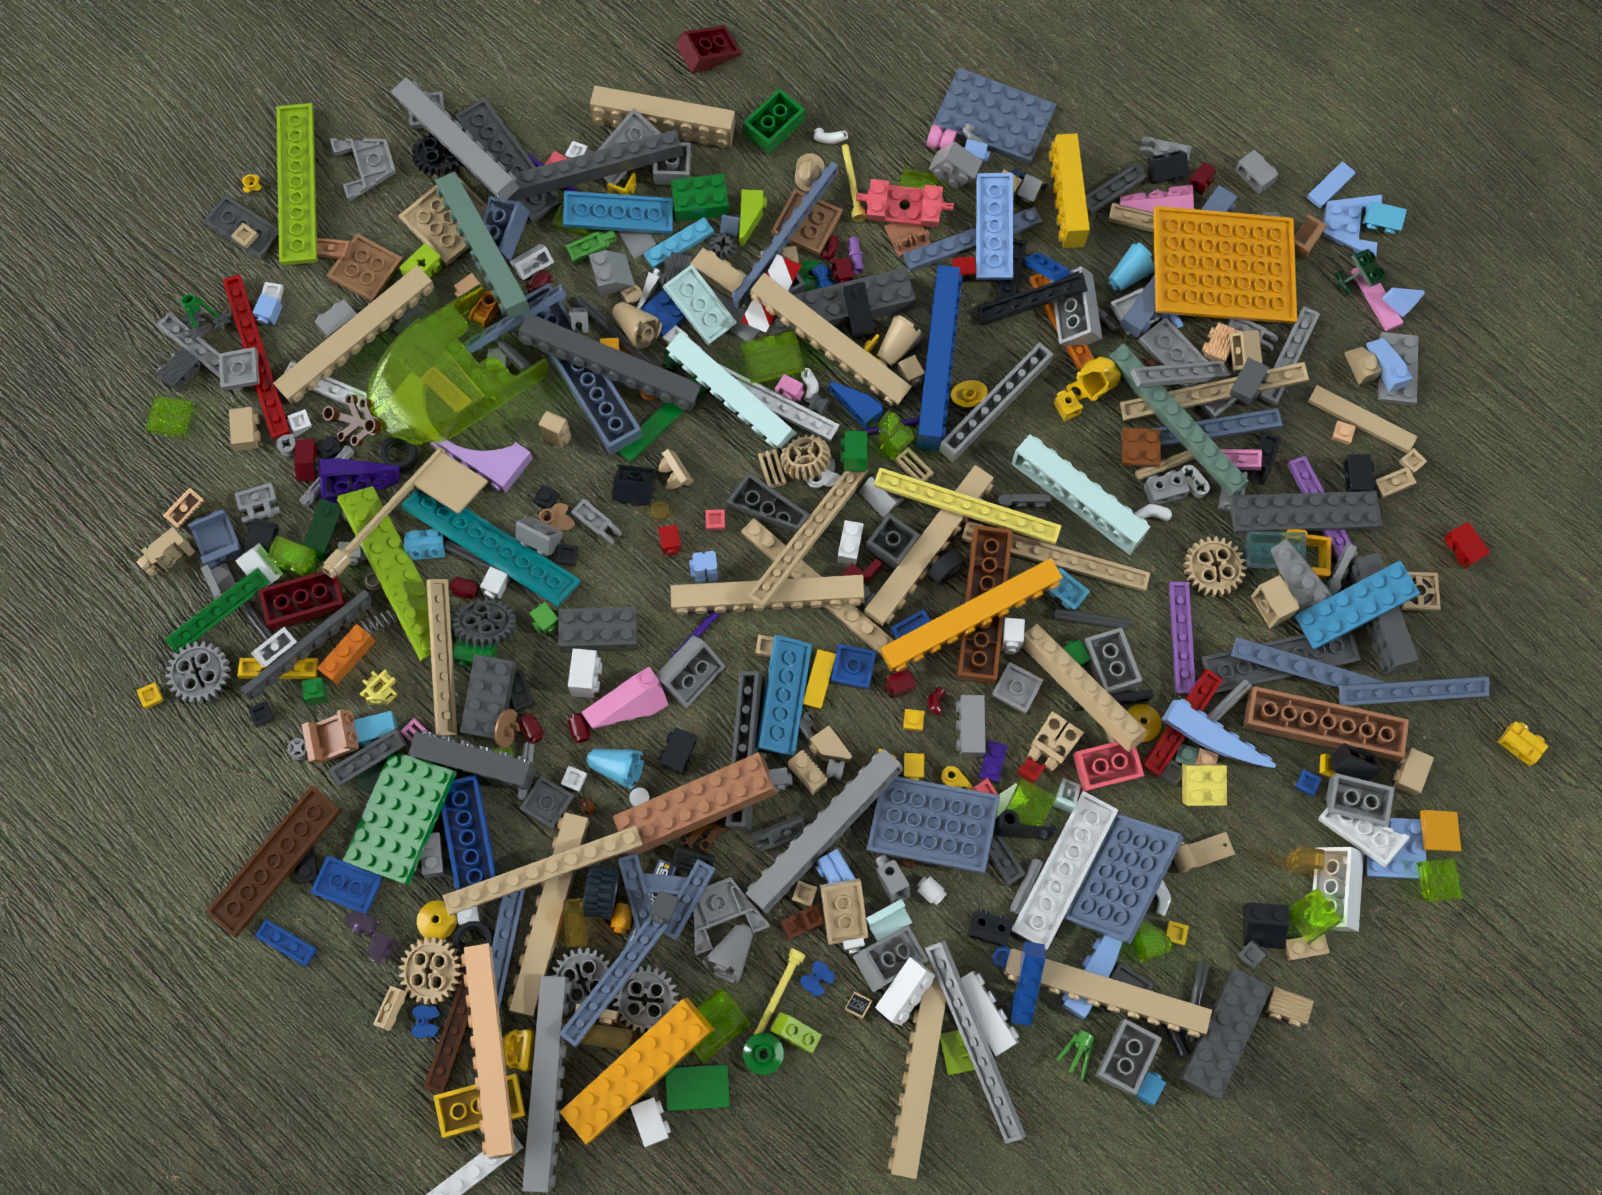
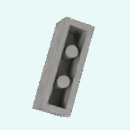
(971, 725)

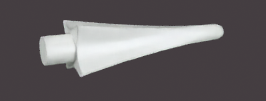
(651, 283)

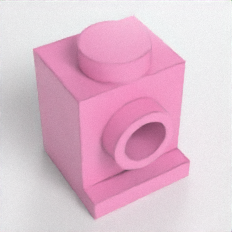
(790, 388)

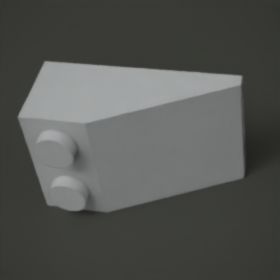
(885, 958)

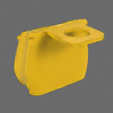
(1096, 378)
(519, 1049)

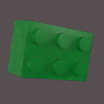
(774, 121)
(700, 197)

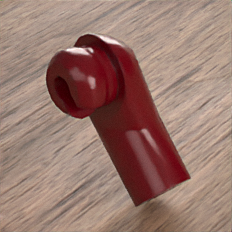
(833, 246)
(933, 701)

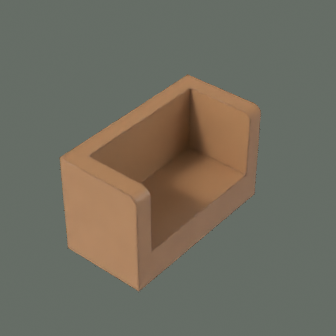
(1308, 236)

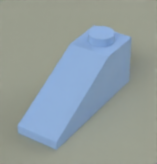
(1394, 370)

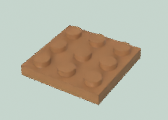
(816, 227)
(367, 268)

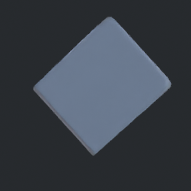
(730, 225)

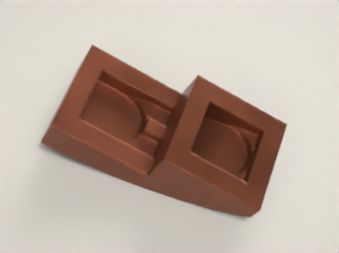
(802, 922)

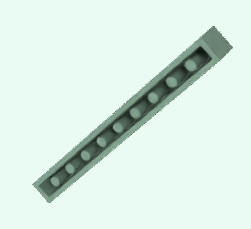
(482, 246)
(1182, 426)

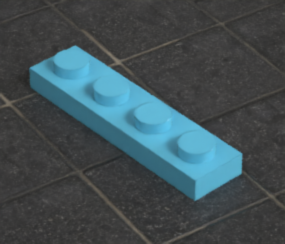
(679, 242)

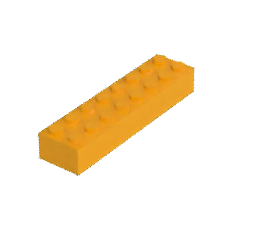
(636, 1070)

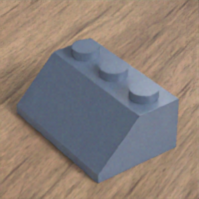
(505, 223)

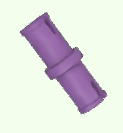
(855, 255)

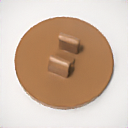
(506, 728)

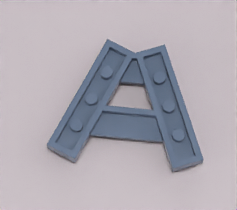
(687, 889)

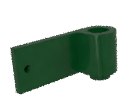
(322, 528)

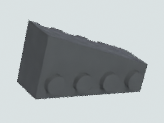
(766, 504)

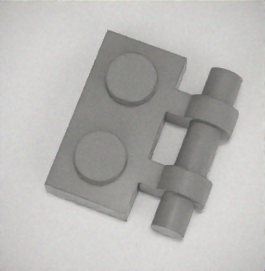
(255, 498)

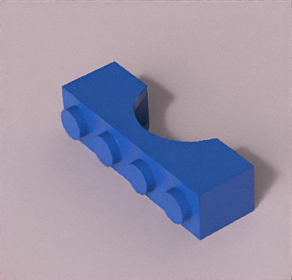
(1028, 985)

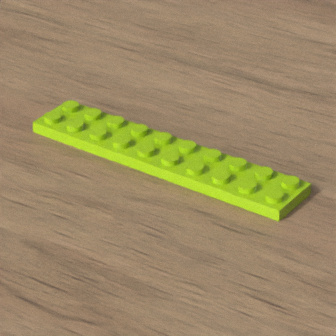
(296, 184)
(392, 567)

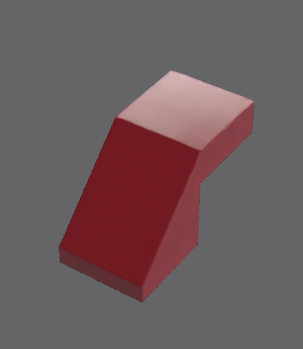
(305, 459)
(868, 574)

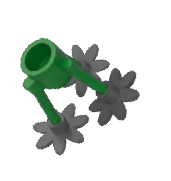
(193, 318)

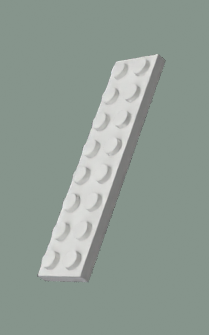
(1064, 870)

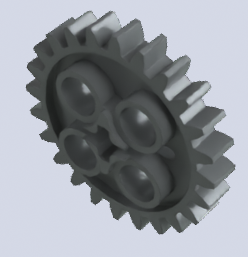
(484, 623)

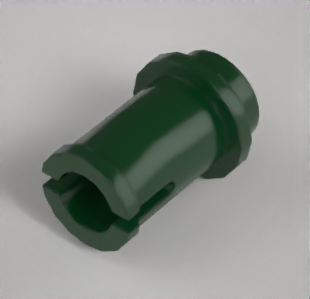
(669, 363)

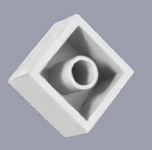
(584, 673)

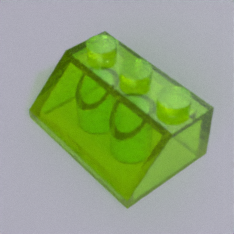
(772, 356)
(725, 1018)

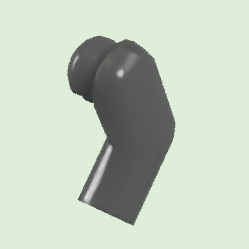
(805, 725)

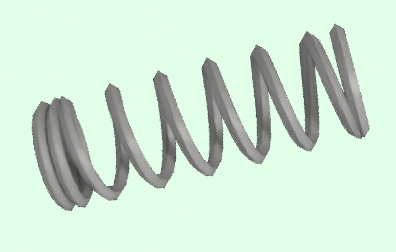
(376, 619)

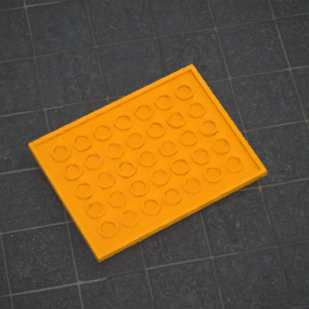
(1224, 265)

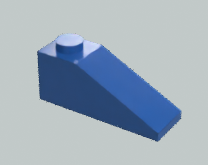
(858, 404)

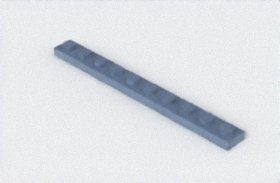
(788, 229)

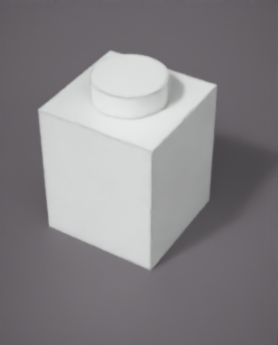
(494, 583)

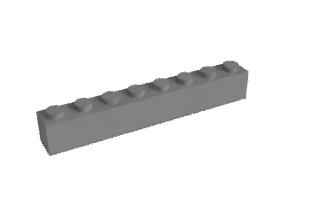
(995, 402)

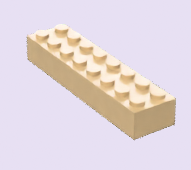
(690, 120)

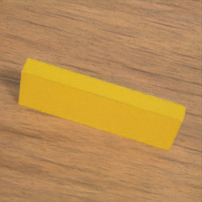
(819, 679)

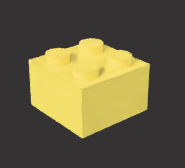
(1204, 784)

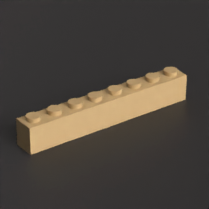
(1083, 688)

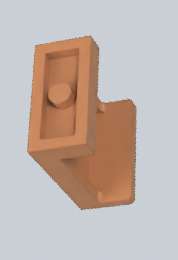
(330, 737)

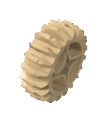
(805, 453)

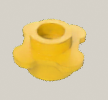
(247, 180)

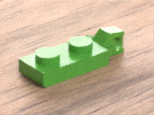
(590, 244)

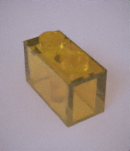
(1306, 861)
(575, 923)

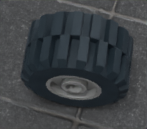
(601, 892)

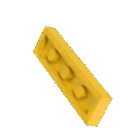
(303, 669)

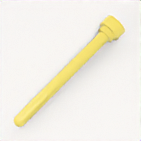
(858, 213)
(795, 958)

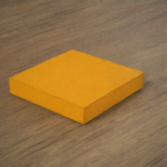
(1440, 831)

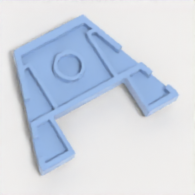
(1344, 221)

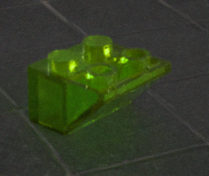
(893, 435)
(293, 556)

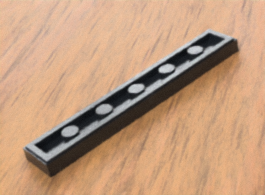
(1032, 299)

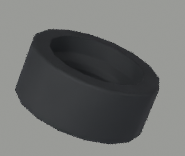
(405, 465)
(946, 567)
(466, 927)

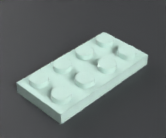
(699, 304)

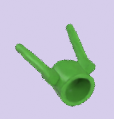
(1083, 1043)

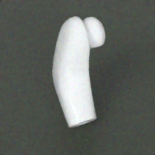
(830, 138)
(811, 383)
(1154, 510)
(1163, 900)

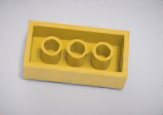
(459, 1108)

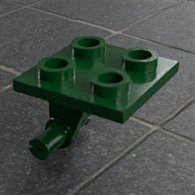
(1367, 266)

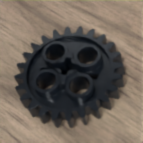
(427, 157)

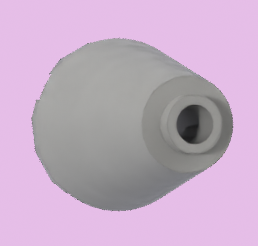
(730, 954)

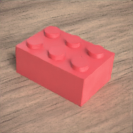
(1106, 765)

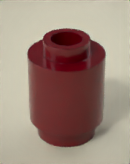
(539, 280)
(464, 588)
(531, 728)
(579, 728)

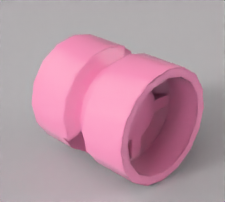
(940, 137)

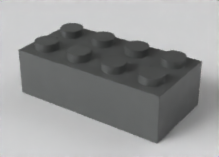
(598, 629)
(487, 694)

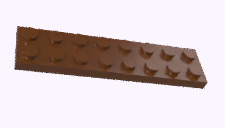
(273, 861)

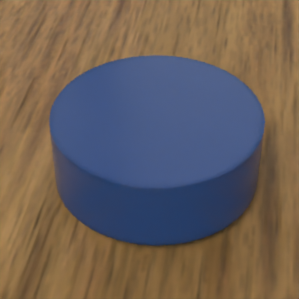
(1000, 957)

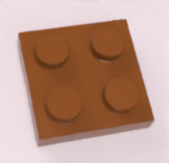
(1141, 447)

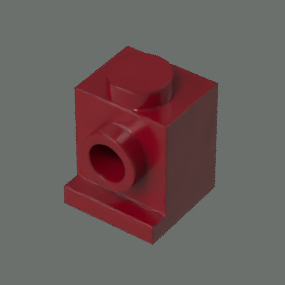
(1202, 178)
(842, 270)

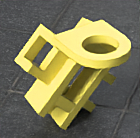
(378, 695)

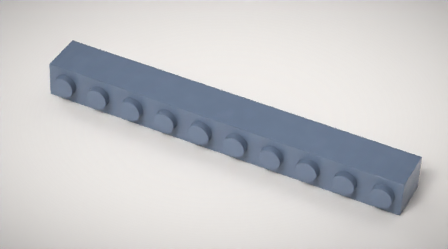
(1144, 308)

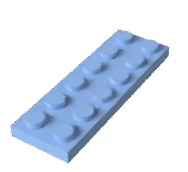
(994, 226)

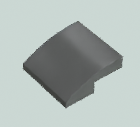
(514, 356)

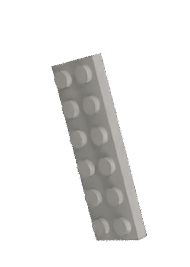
(1171, 347)

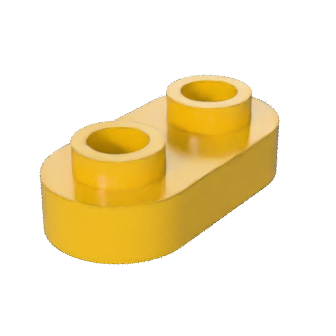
(959, 780)

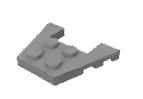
(373, 162)
(721, 904)

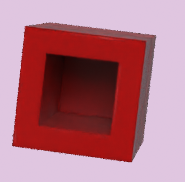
(669, 540)

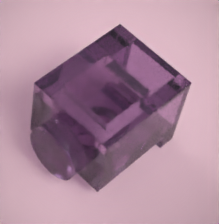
(361, 923)
(380, 948)

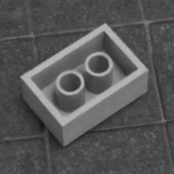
(1112, 661)
(1128, 1057)

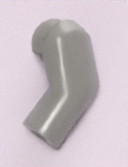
(967, 131)

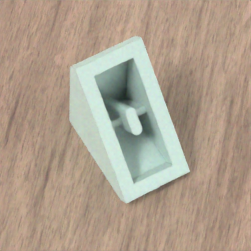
(1067, 795)

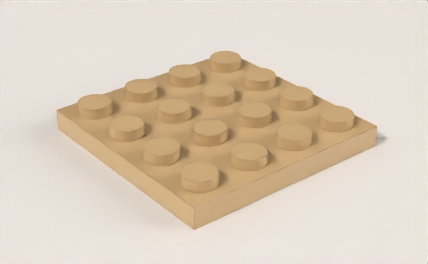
(433, 225)

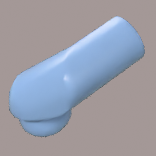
(1175, 319)

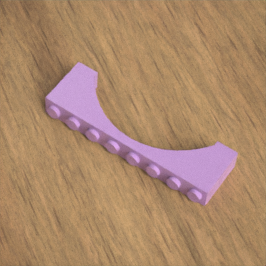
(497, 466)

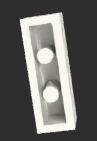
(905, 991)

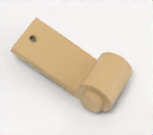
(1203, 852)

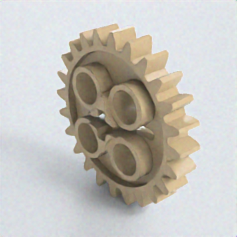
(1231, 564)
(414, 968)

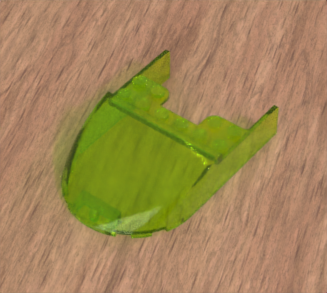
(433, 386)

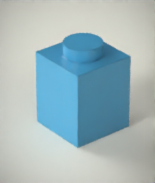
(1150, 1088)

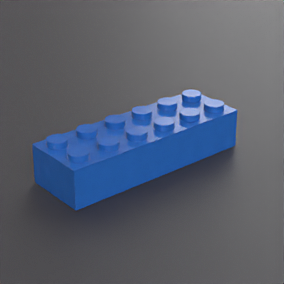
(468, 833)

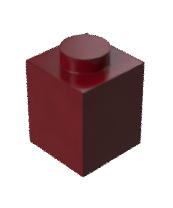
(900, 683)

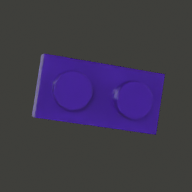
(993, 761)

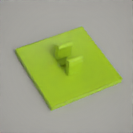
(955, 1053)

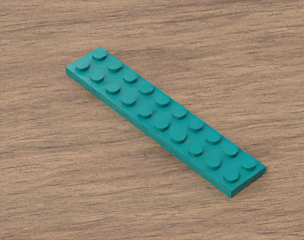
(494, 547)

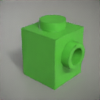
(544, 619)

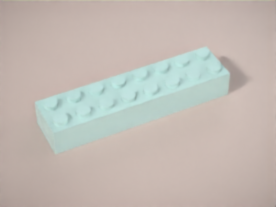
(728, 388)
(1080, 494)

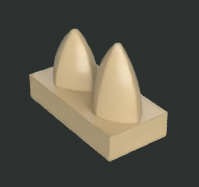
(679, 476)

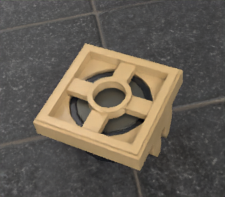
(1429, 597)

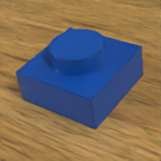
(1307, 783)

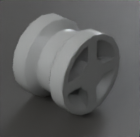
(286, 450)
(296, 746)
(835, 769)

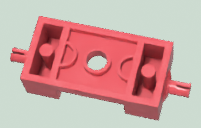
(884, 203)

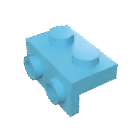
(424, 544)
(1070, 591)

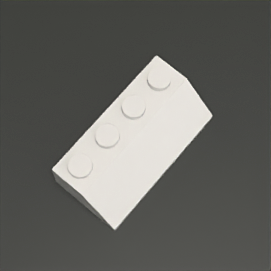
(1342, 884)

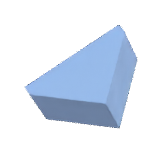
(1402, 299)

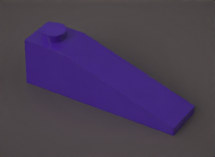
(345, 476)

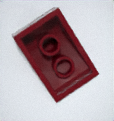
(707, 48)

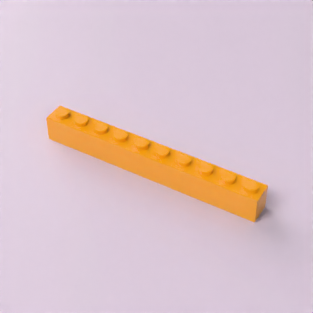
(970, 615)

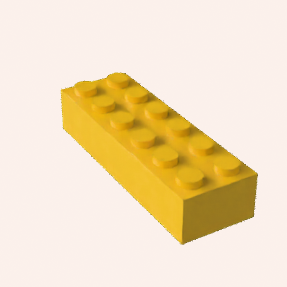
(1069, 191)

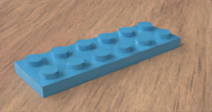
(617, 212)
(1357, 605)
(784, 696)

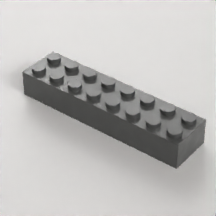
(886, 293)

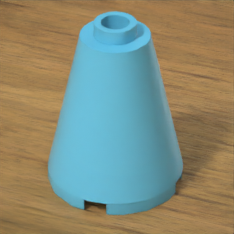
(1132, 267)
(617, 764)

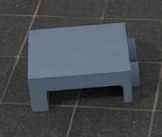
(216, 538)

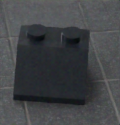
(634, 485)
(1265, 924)

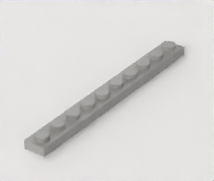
(975, 1042)

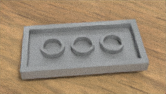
(630, 129)
(1407, 348)

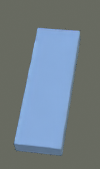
(1331, 185)

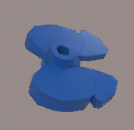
(822, 271)
(819, 972)
(422, 1028)

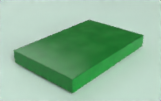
(697, 1087)

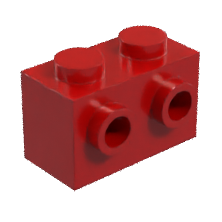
(1466, 545)

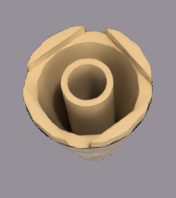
(637, 324)
(898, 341)

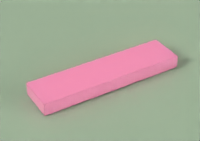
(1386, 315)

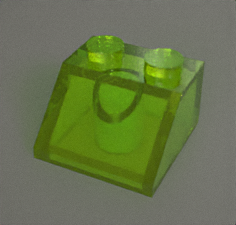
(1151, 942)

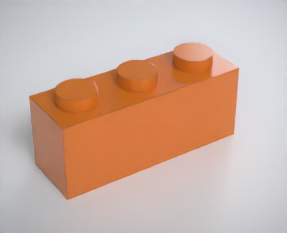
(346, 654)

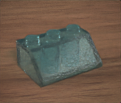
(1259, 546)

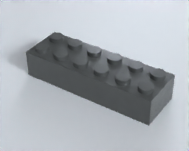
(1389, 630)
(473, 761)
(1227, 1034)

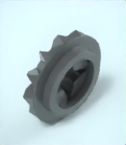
(728, 251)

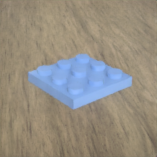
(1405, 862)

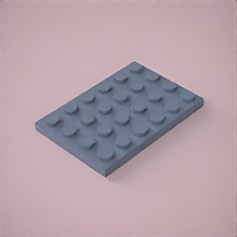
(1001, 115)
(934, 824)
(1123, 878)

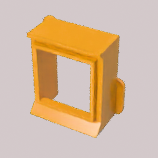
(1324, 553)

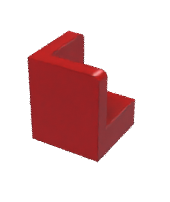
(966, 265)
(1030, 770)

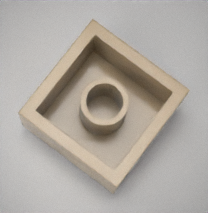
(1275, 601)

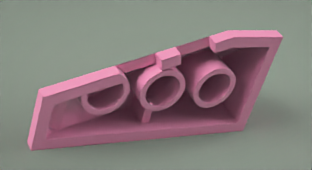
(1176, 197)
(634, 698)

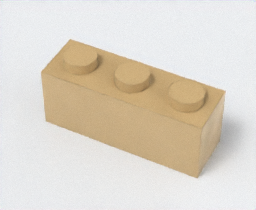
(718, 272)

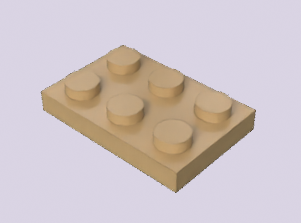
(844, 911)

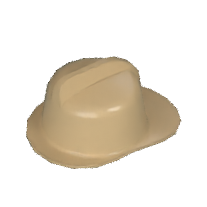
(808, 170)

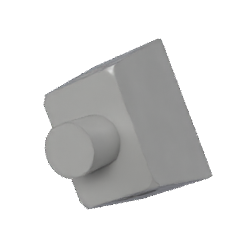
(892, 879)

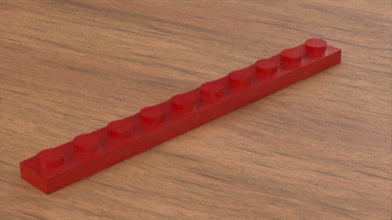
(251, 338)

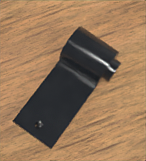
(859, 311)
(260, 532)
(1008, 825)

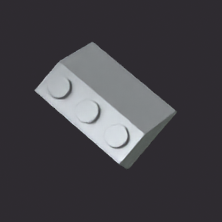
(690, 671)
(1359, 799)

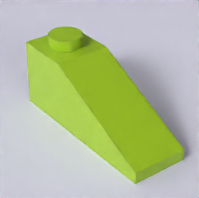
(751, 212)

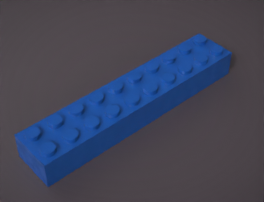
(939, 358)

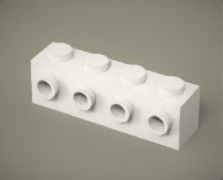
(991, 1019)

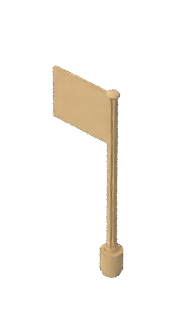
(439, 478)

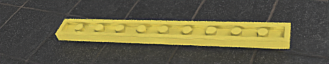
(967, 506)

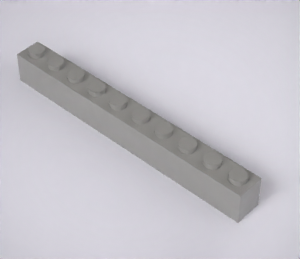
(455, 140)
(824, 830)
(545, 1086)

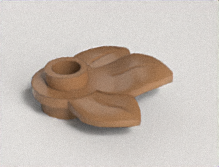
(558, 517)

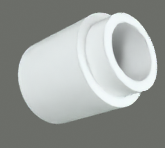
(931, 890)

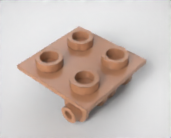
(907, 237)

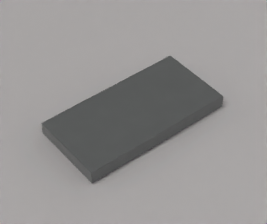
(229, 215)

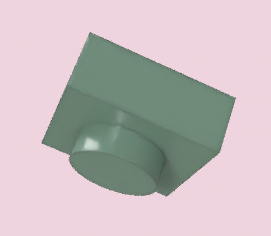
(1186, 754)

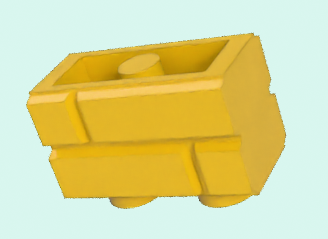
(1523, 743)

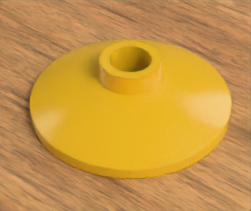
(969, 393)
(1152, 717)
(441, 929)

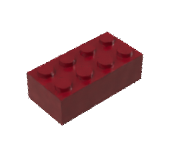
(301, 600)

